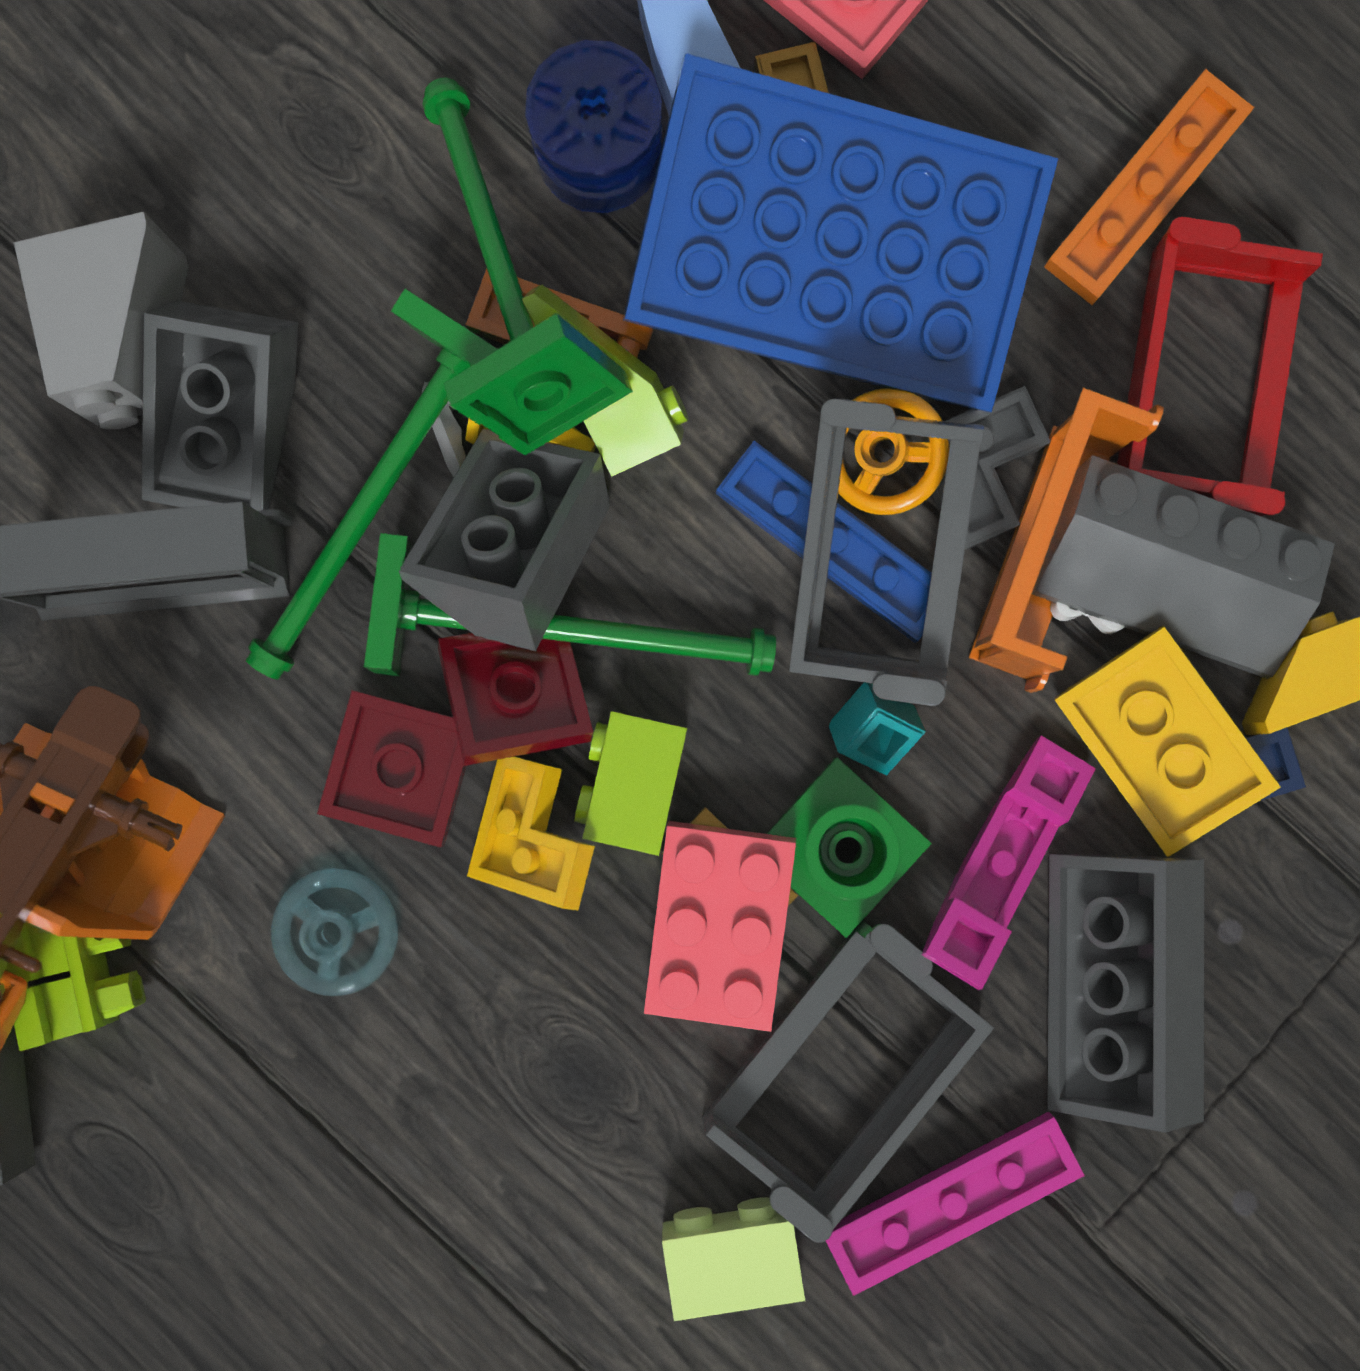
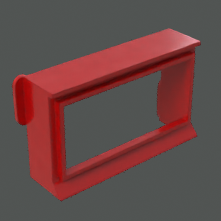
(1217, 251)

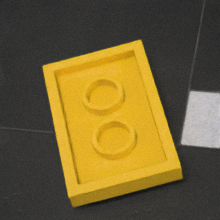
(1166, 741)

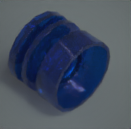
(596, 160)

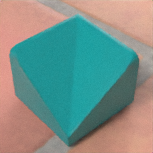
(875, 729)

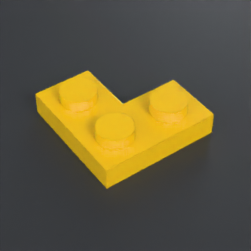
(513, 839)

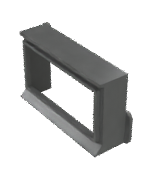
(145, 549)
(892, 677)
(821, 1208)

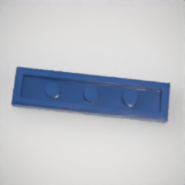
(859, 558)

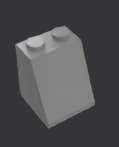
(89, 308)

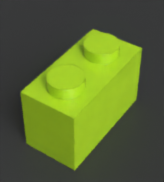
(632, 782)

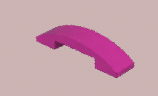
(1003, 861)

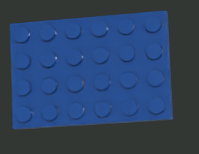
(838, 235)

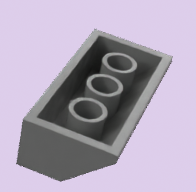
(1186, 562)
(1126, 989)

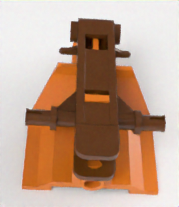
(89, 835)

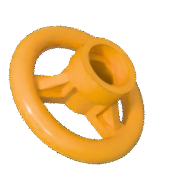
(932, 452)

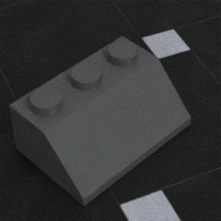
(509, 538)

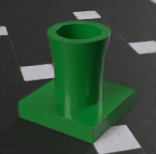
(841, 807)

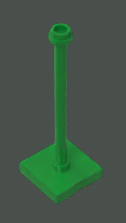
(458, 352)
(547, 372)
(400, 608)

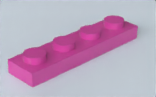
(953, 1202)

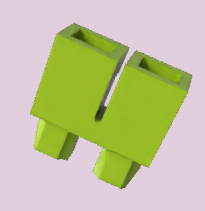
(73, 1002)

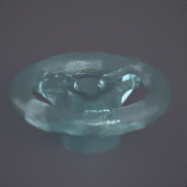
(311, 936)

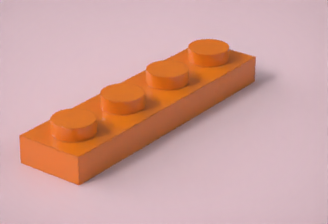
(1148, 187)

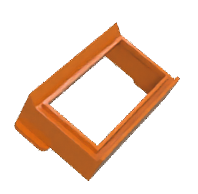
(1014, 618)

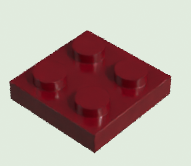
(513, 697)
(395, 770)

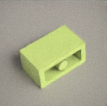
(730, 1260)

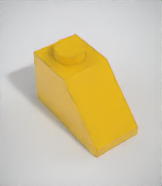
(1313, 678)

